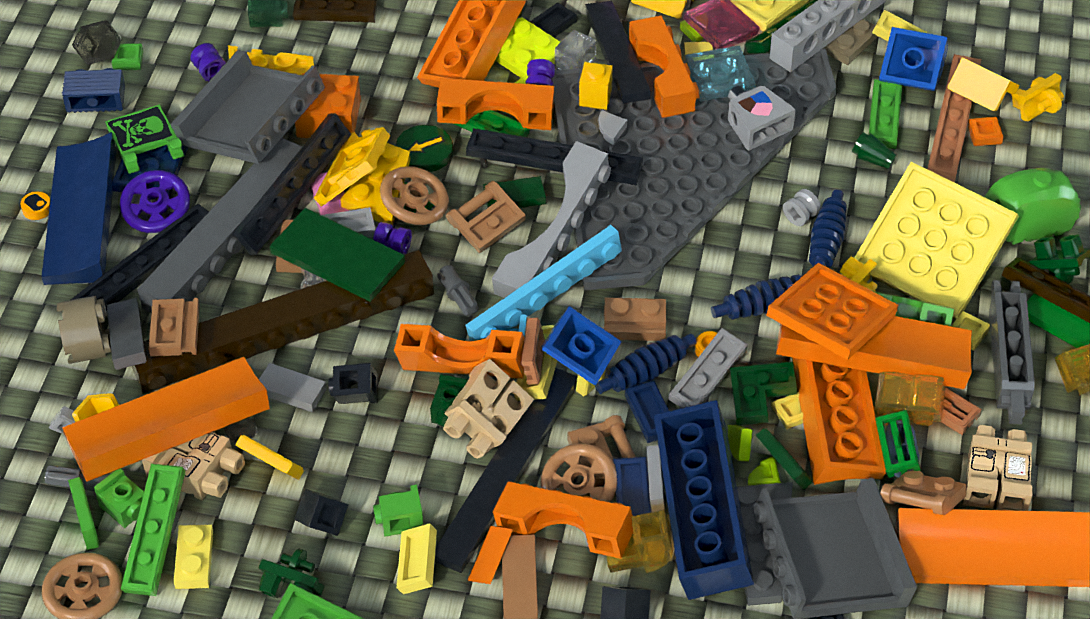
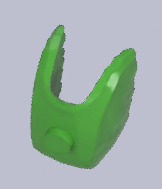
(1043, 202)

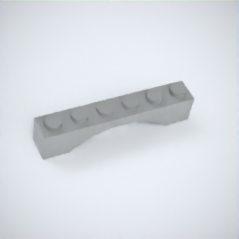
(583, 173)

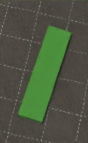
(153, 530)

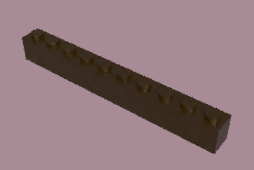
(282, 322)

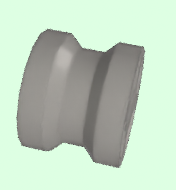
(801, 207)

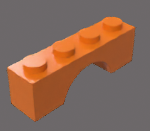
(654, 43)
(462, 99)
(430, 351)
(534, 508)

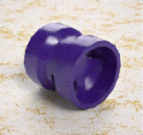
(207, 60)
(540, 72)
(394, 238)

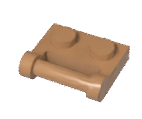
(492, 222)
(595, 436)
(924, 491)

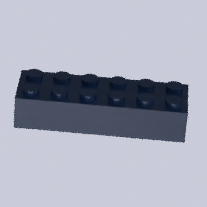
(703, 500)

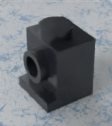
(348, 375)

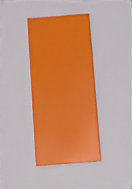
(490, 555)

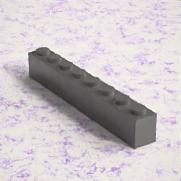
(212, 239)

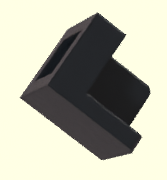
(321, 512)
(625, 602)

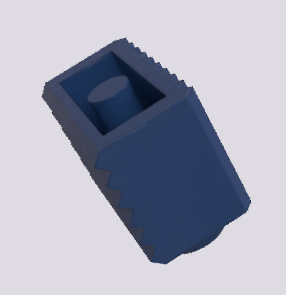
(93, 90)

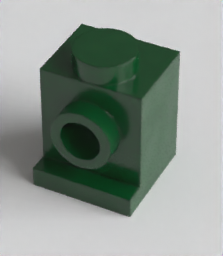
(445, 394)

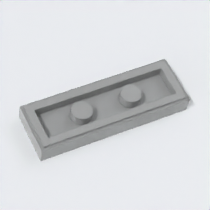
(708, 370)

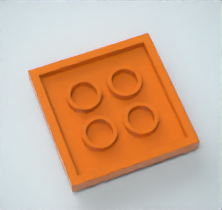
(832, 310)

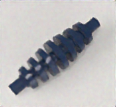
(828, 230)
(754, 298)
(646, 363)

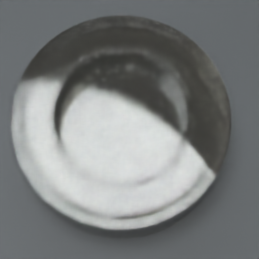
(244, 427)

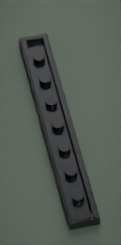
(506, 465)

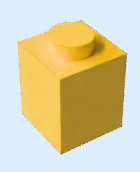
(595, 85)

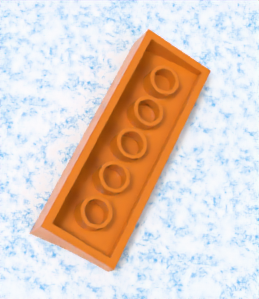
(470, 40)
(899, 347)
(166, 418)
(838, 422)
(996, 547)

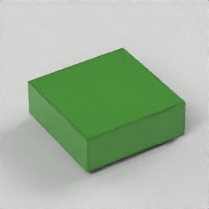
(128, 57)

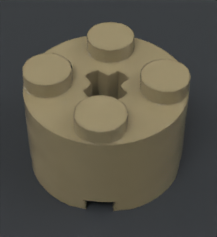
(83, 329)

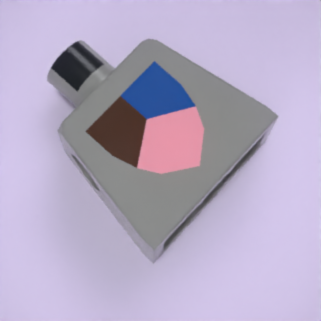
(758, 115)

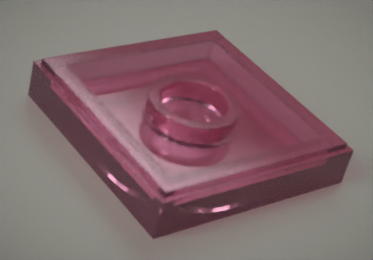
(721, 23)

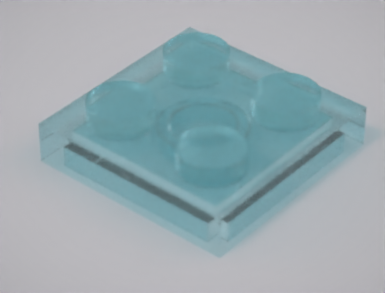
(719, 72)

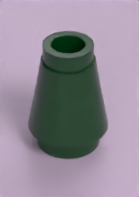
(873, 151)

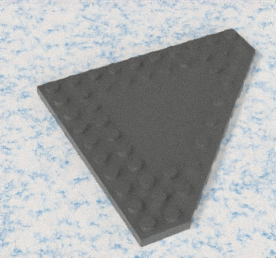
(688, 162)

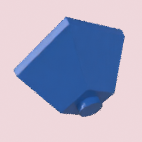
(914, 59)
(581, 345)

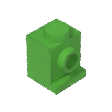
(119, 497)
(399, 511)

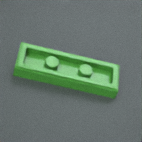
(885, 112)

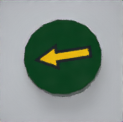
(428, 146)

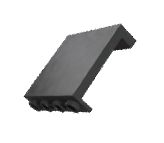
(246, 109)
(835, 552)

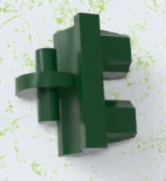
(1061, 263)
(276, 575)

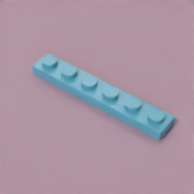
(547, 285)

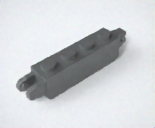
(1011, 350)

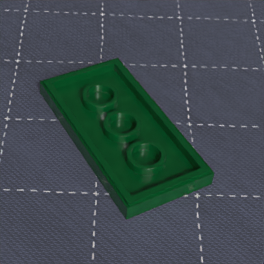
(337, 254)

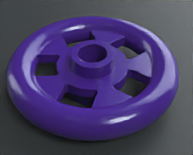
(156, 222)

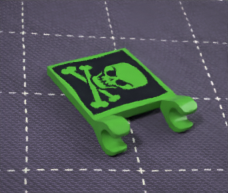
(141, 133)

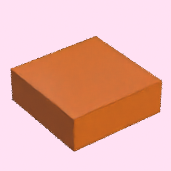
(985, 131)

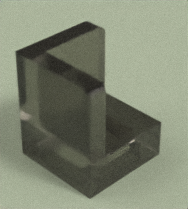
(96, 42)

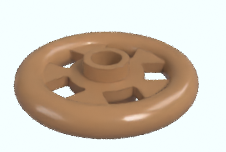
(414, 195)
(571, 455)
(69, 566)

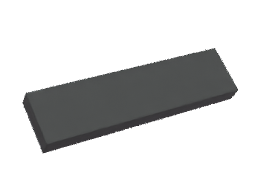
(126, 334)

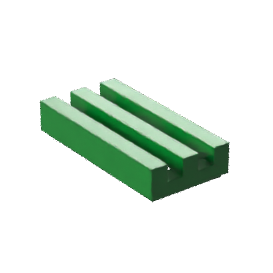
(902, 465)

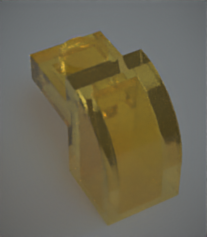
(648, 545)

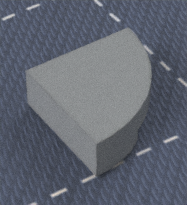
(611, 126)
(62, 419)

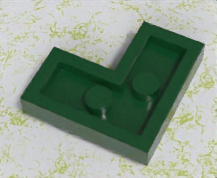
(754, 384)

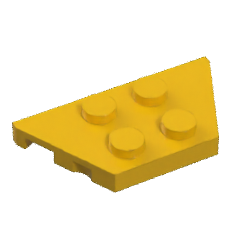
(352, 162)

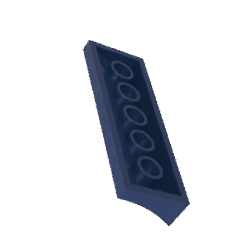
(80, 212)

